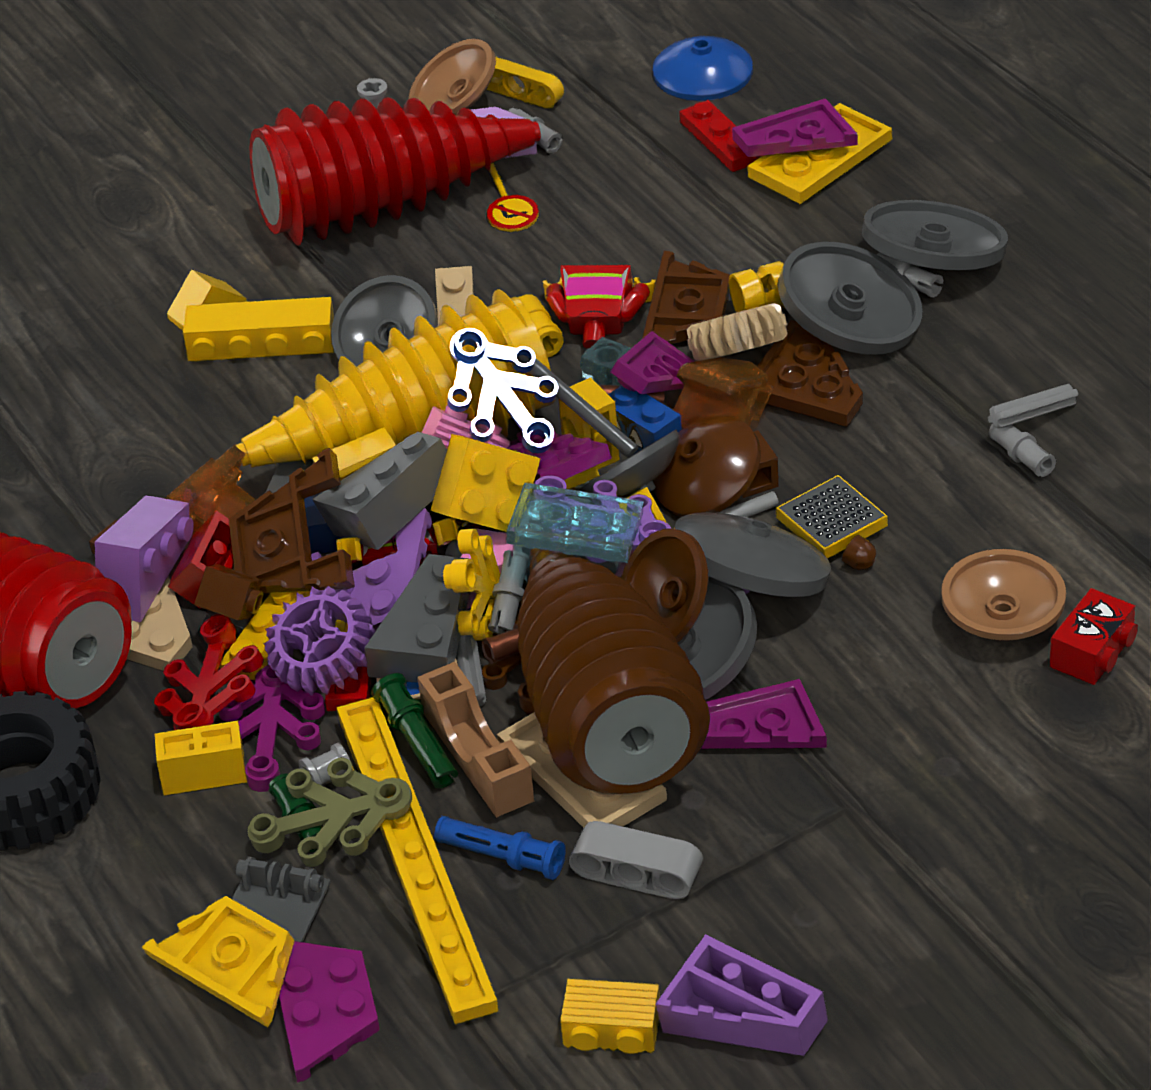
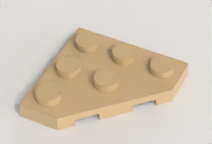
(161, 633)

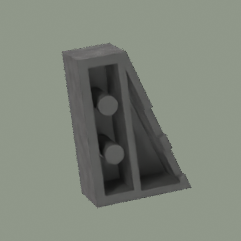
(385, 492)
(420, 627)

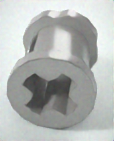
(372, 90)
(318, 766)

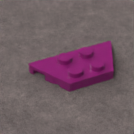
(325, 1004)

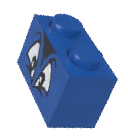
(643, 417)

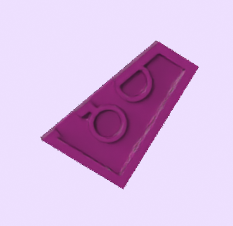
(796, 130)
(650, 366)
(765, 719)

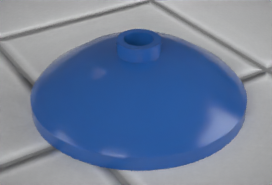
(702, 68)

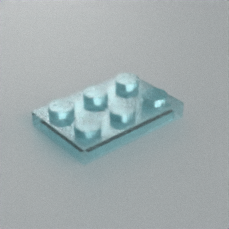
(575, 522)

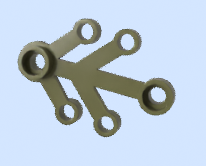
(334, 813)

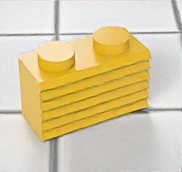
(610, 1015)

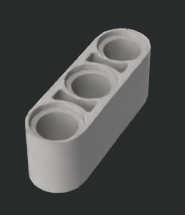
(636, 860)

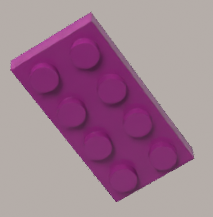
(566, 455)

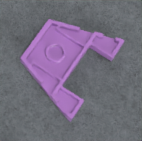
(384, 579)

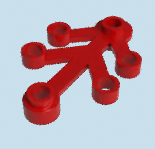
(219, 635)

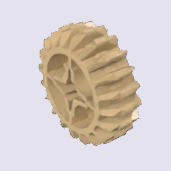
(737, 332)

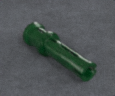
(407, 716)

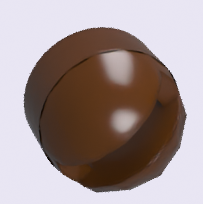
(859, 553)

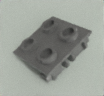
(282, 896)

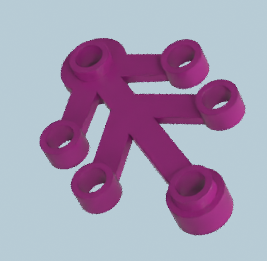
(262, 766)

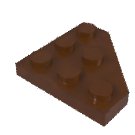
(810, 378)

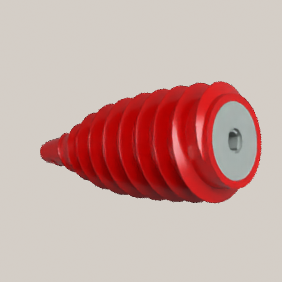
(371, 159)
(59, 624)

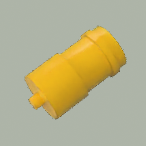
(548, 331)

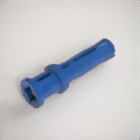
(519, 851)

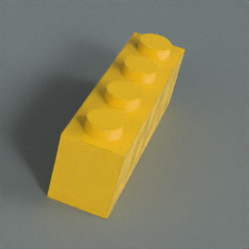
(258, 329)

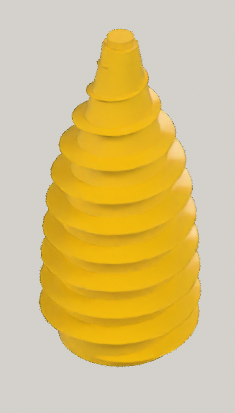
(397, 385)

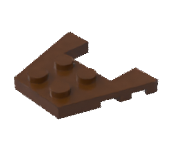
(273, 535)

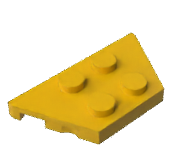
(230, 956)

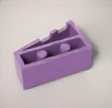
(741, 1002)

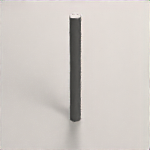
(584, 410)

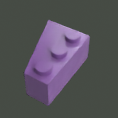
(144, 549)

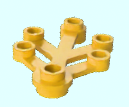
(476, 576)

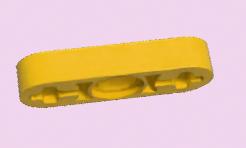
(539, 87)

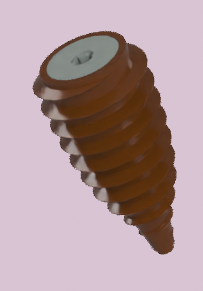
(606, 678)

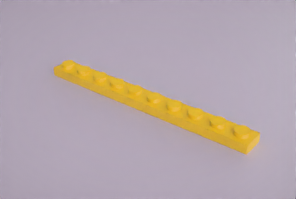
(421, 870)

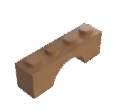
(493, 767)

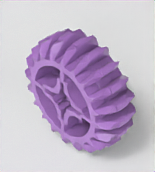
(312, 629)

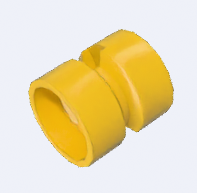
(755, 289)

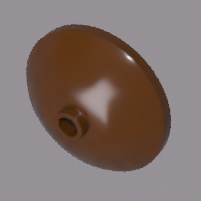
(710, 466)
(671, 577)

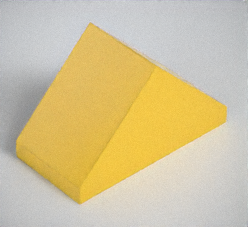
(201, 290)

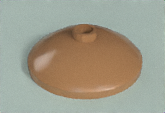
(456, 75)
(1003, 594)

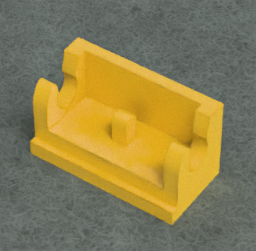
(200, 758)

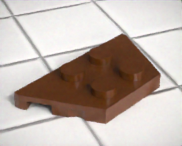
(685, 297)

